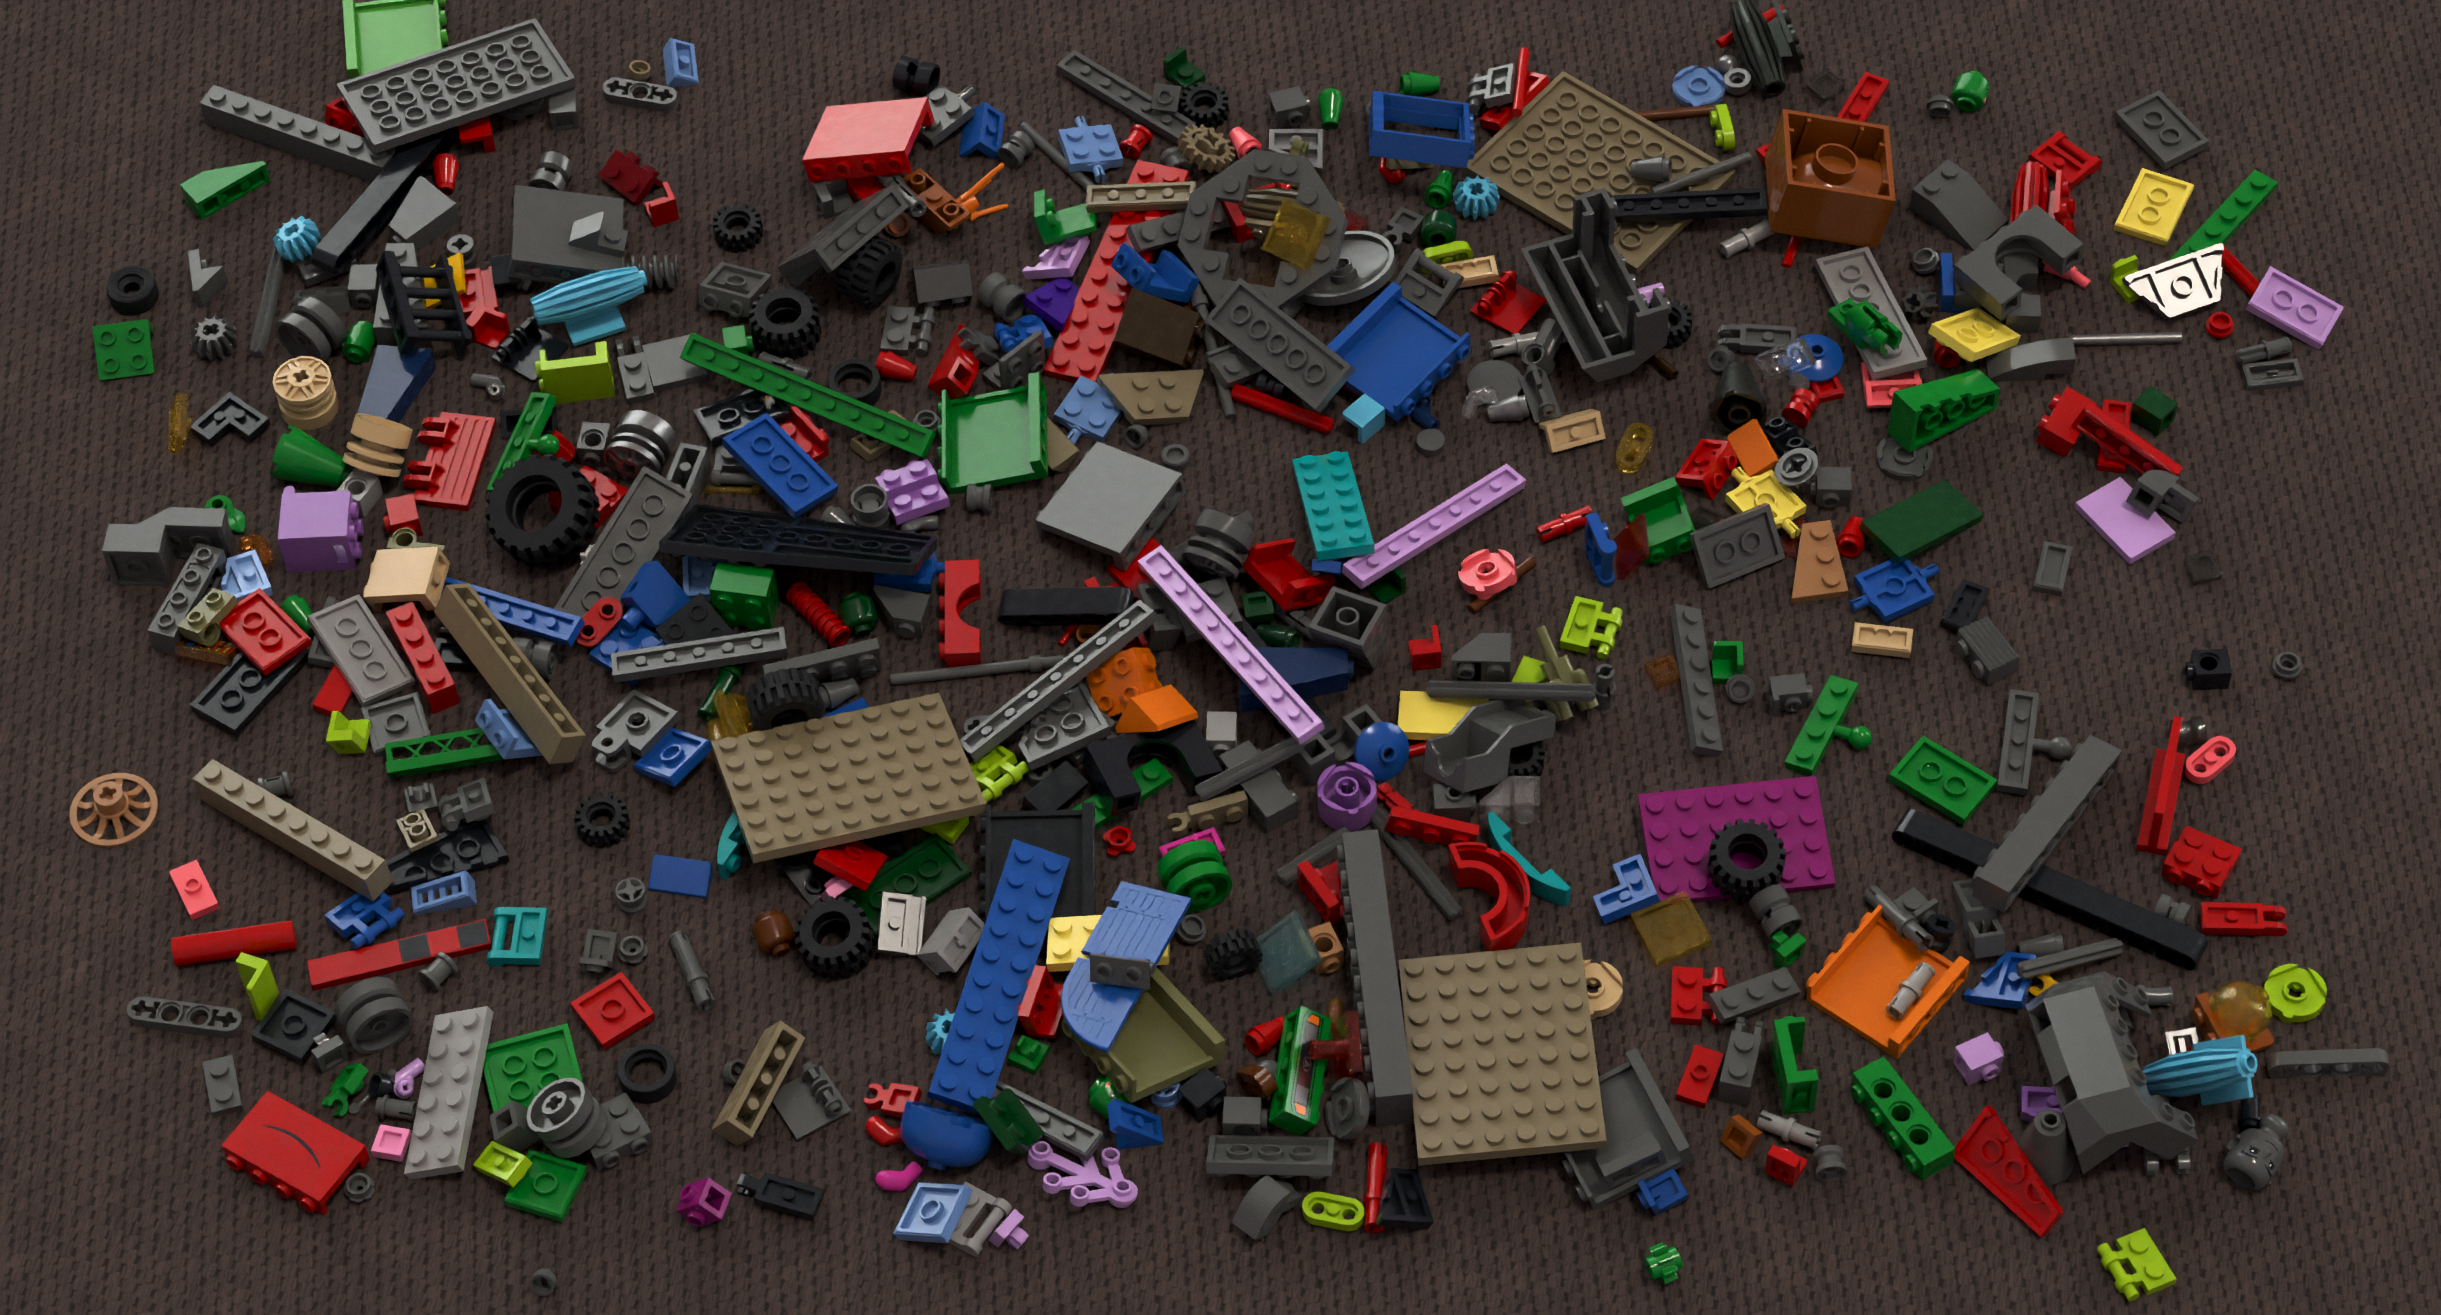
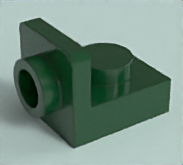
(1181, 71)

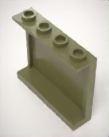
(1158, 1043)

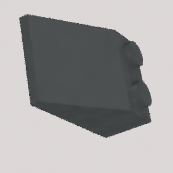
(1957, 206)

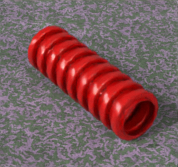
(818, 614)

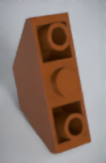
(942, 210)

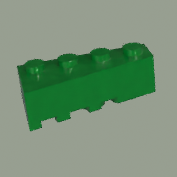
(1939, 407)

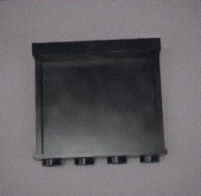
(1058, 831)

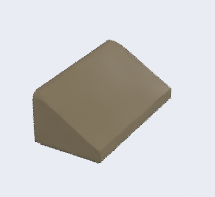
(1060, 449)

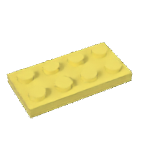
(1069, 936)

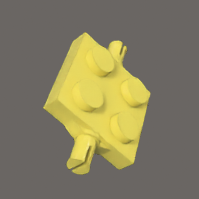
(1767, 489)

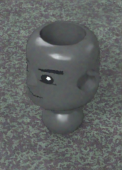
(2256, 1153)

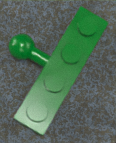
(527, 434)
(1824, 724)

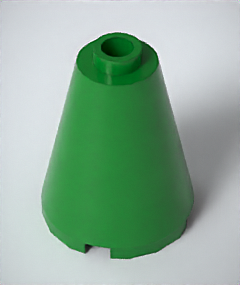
(307, 461)

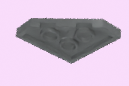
(1063, 727)

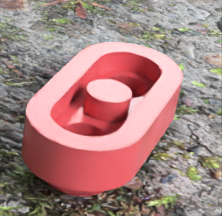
(2208, 761)

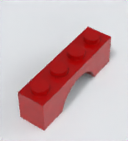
(961, 588)
(423, 656)

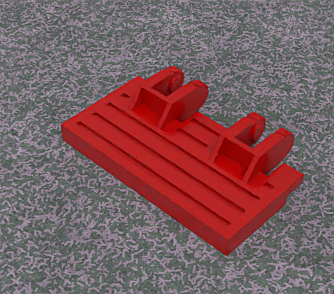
(453, 460)

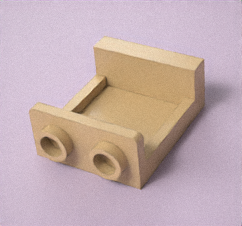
(406, 577)

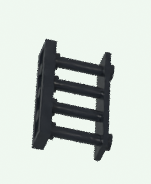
(403, 314)

